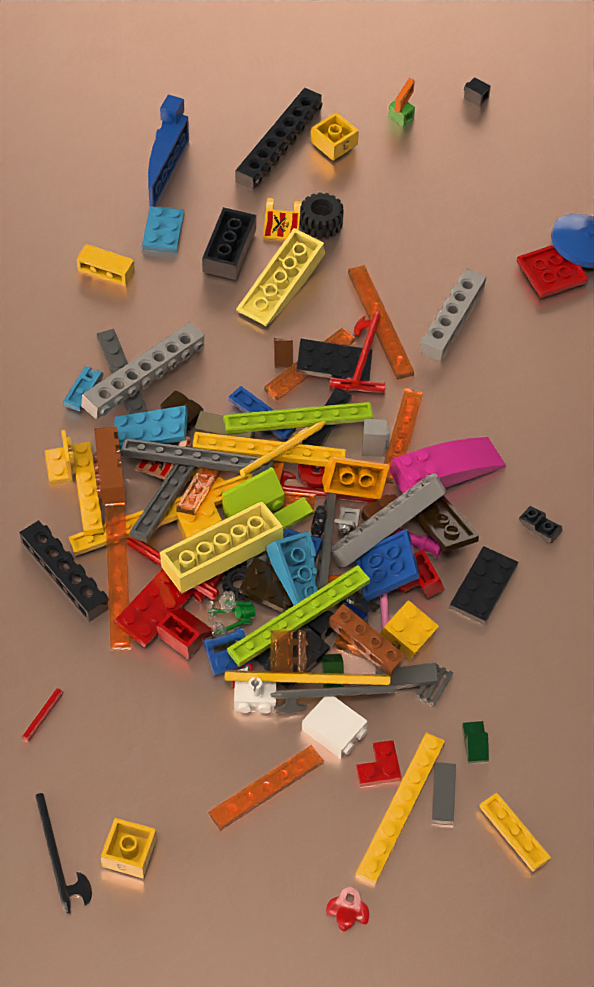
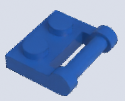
(222, 660)

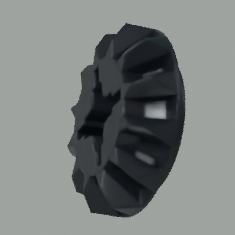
(318, 520)

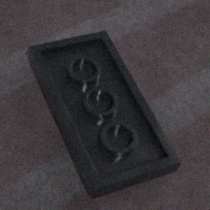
(330, 360)
(483, 585)

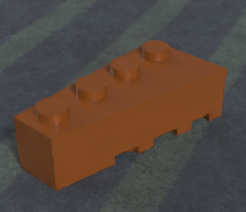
(108, 466)

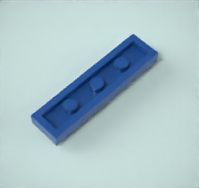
(249, 403)

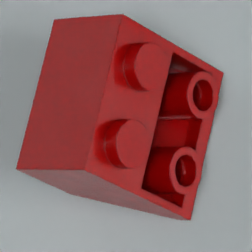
(183, 631)

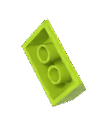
(262, 487)

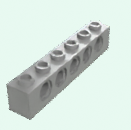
(453, 315)

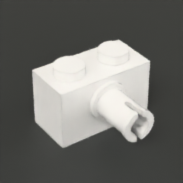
(254, 696)

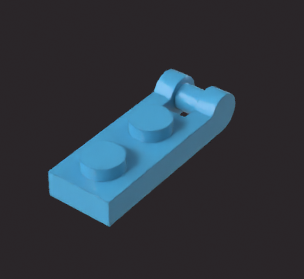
(82, 384)

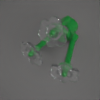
(244, 611)

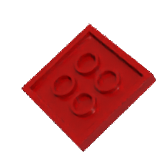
(550, 271)

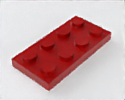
(150, 607)

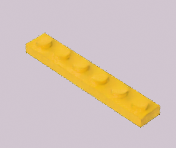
(87, 489)

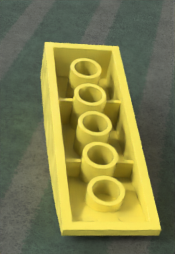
(282, 277)

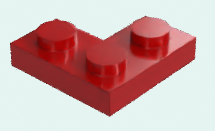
(385, 768)

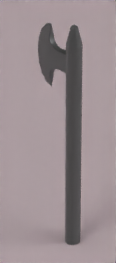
(291, 696)

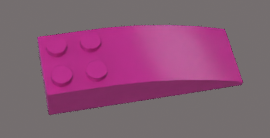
(451, 461)

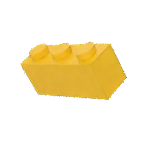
(105, 264)

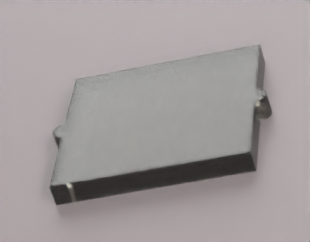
(359, 601)

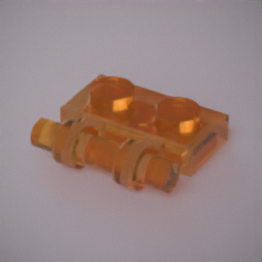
(282, 651)

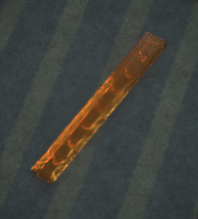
(385, 331)
(117, 572)

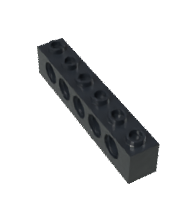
(91, 606)

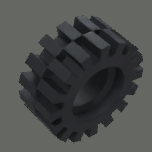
(230, 577)

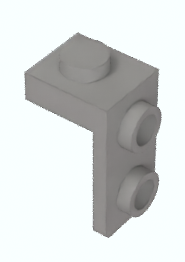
(348, 520)

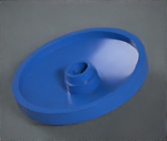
(574, 238)

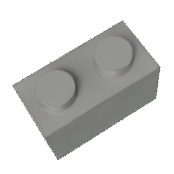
(375, 437)

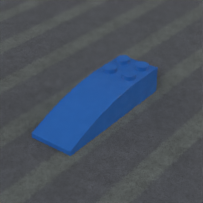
(165, 154)

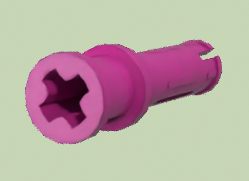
(423, 542)

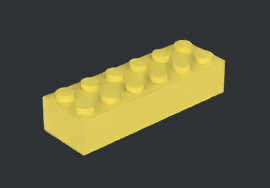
(221, 547)

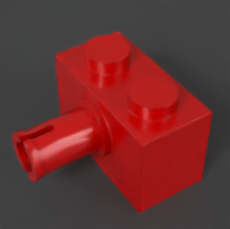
(428, 580)

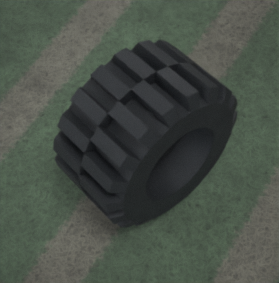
(324, 225)

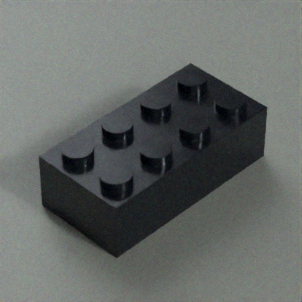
(229, 243)

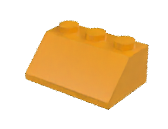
(354, 477)

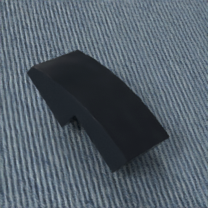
(540, 525)

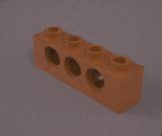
(366, 640)

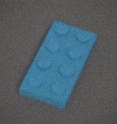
(153, 426)

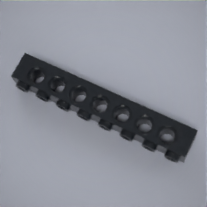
(278, 139)

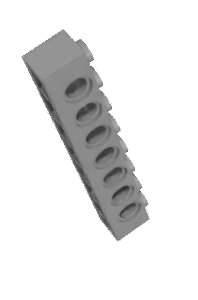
(142, 371)

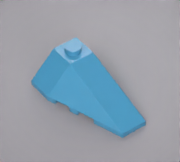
(295, 565)

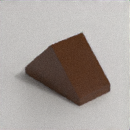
(283, 352)

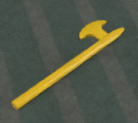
(294, 440)

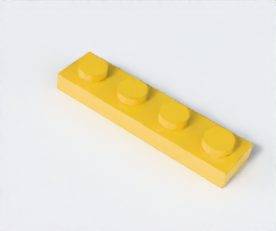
(515, 832)

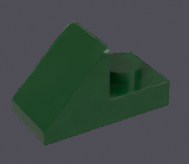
(476, 742)

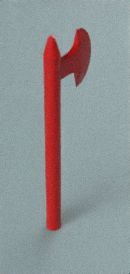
(360, 325)
(319, 492)

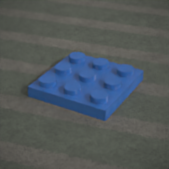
(389, 565)

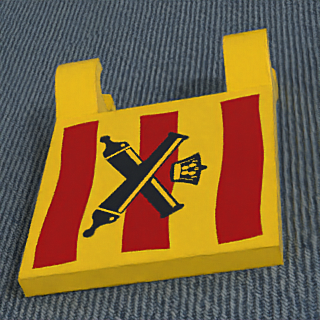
(280, 223)

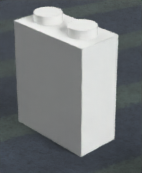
(335, 726)

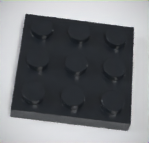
(314, 651)

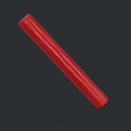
(42, 714)

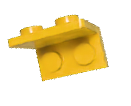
(60, 462)

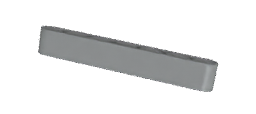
(387, 520)

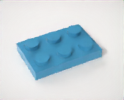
(163, 229)

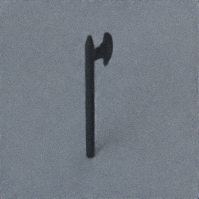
(82, 886)

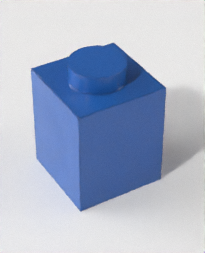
(172, 109)

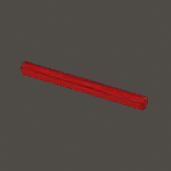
(154, 555)

